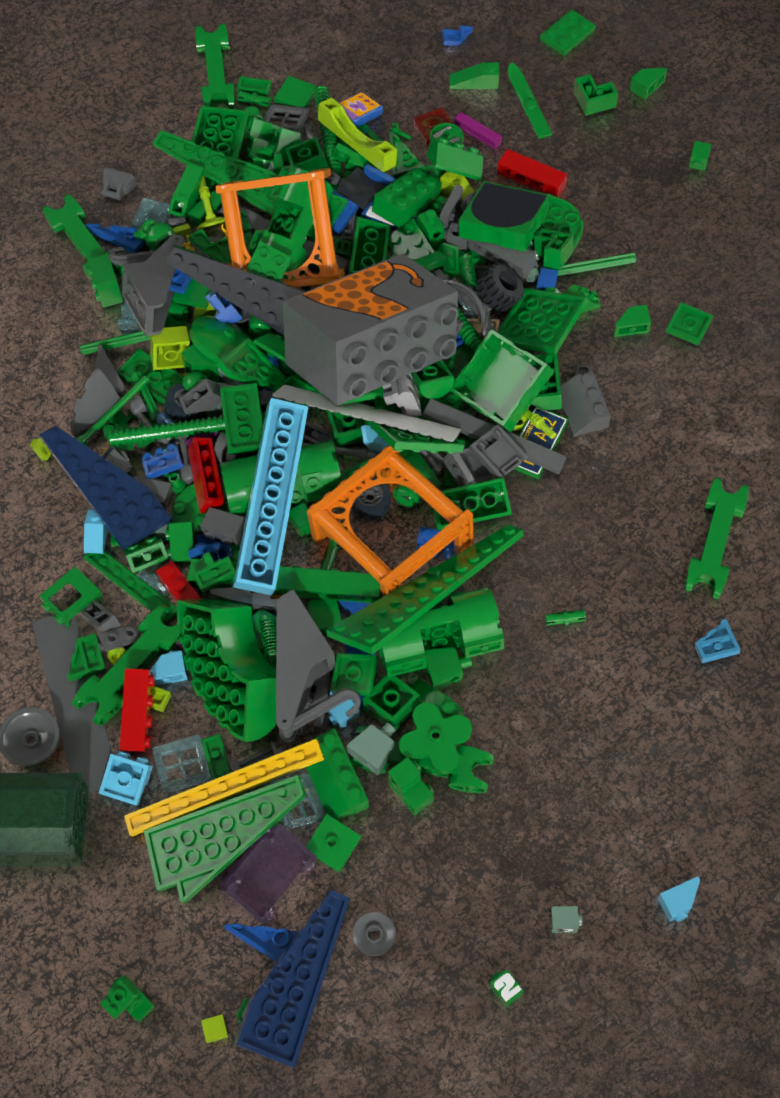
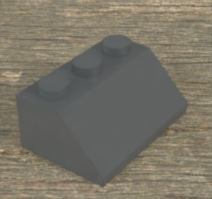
(584, 404)

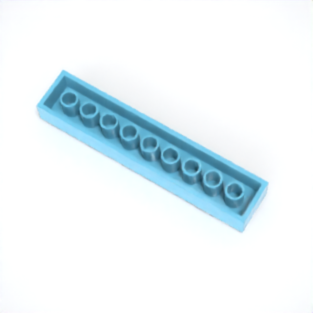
(270, 497)

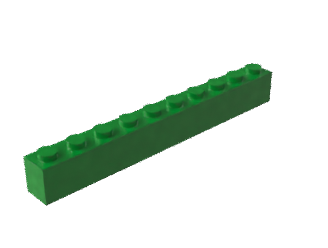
(311, 583)

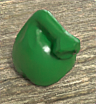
(154, 233)

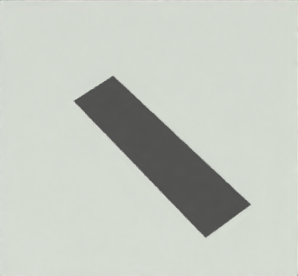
(83, 741)

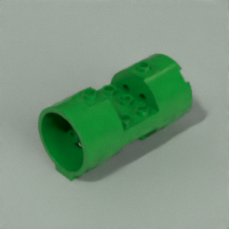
(290, 219)
(315, 476)
(465, 623)

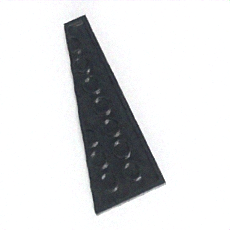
(242, 287)

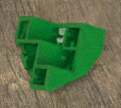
(267, 140)

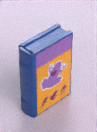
(361, 109)

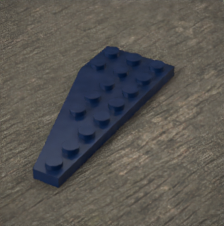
(119, 500)
(286, 998)

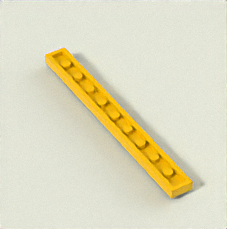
(224, 787)

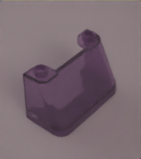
(266, 872)

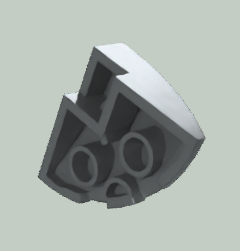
(96, 401)

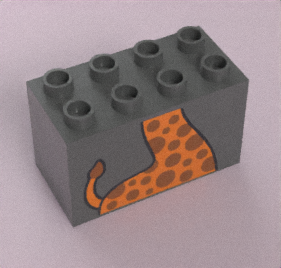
(370, 328)

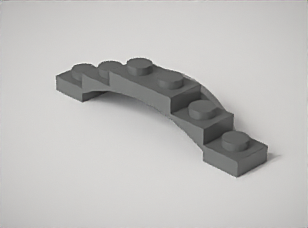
(471, 299)

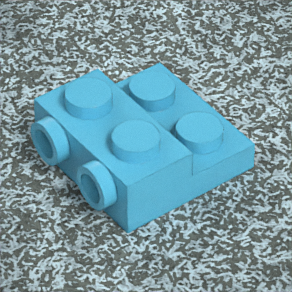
(125, 777)

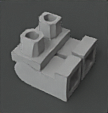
(404, 394)

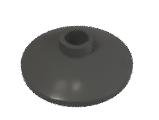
(372, 923)

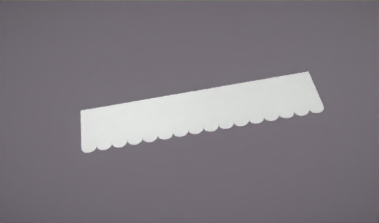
(369, 413)

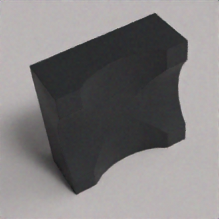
(359, 188)

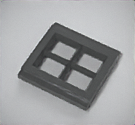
(288, 110)

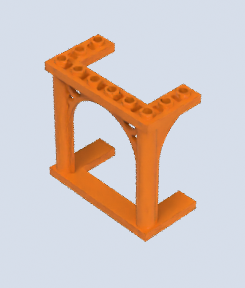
(323, 234)
(394, 471)

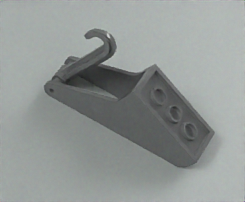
(147, 284)
(300, 661)

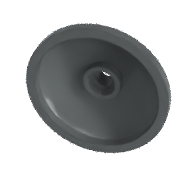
(21, 728)

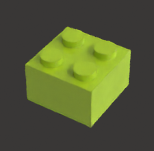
(167, 348)

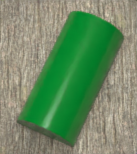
(369, 244)
(434, 380)
(483, 499)

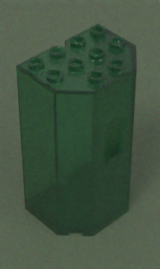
(42, 819)

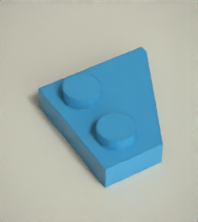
(717, 643)

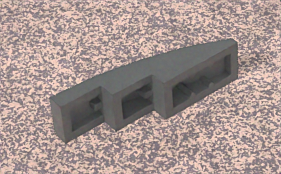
(241, 596)
(321, 691)

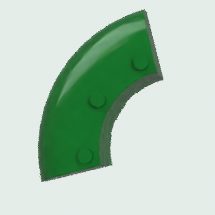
(228, 666)

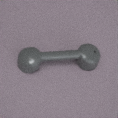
(138, 409)
(185, 473)

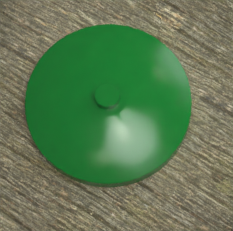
(215, 337)

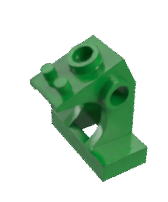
(126, 996)

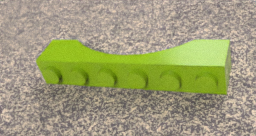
(334, 117)

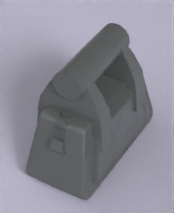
(117, 181)

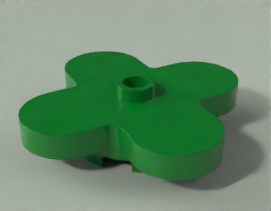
(439, 751)

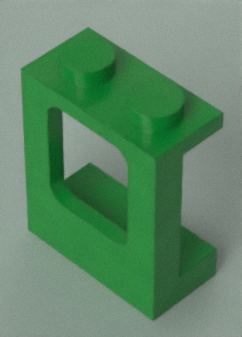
(82, 585)

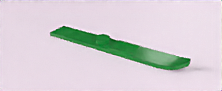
(528, 102)

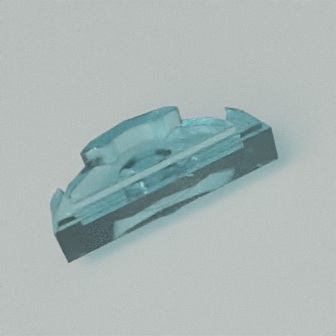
(153, 581)

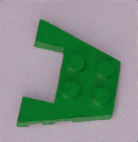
(220, 249)

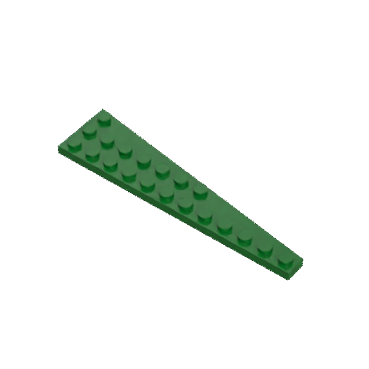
(224, 169)
(391, 614)

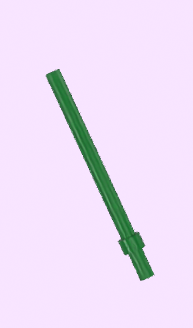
(113, 410)

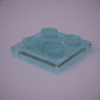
(151, 210)

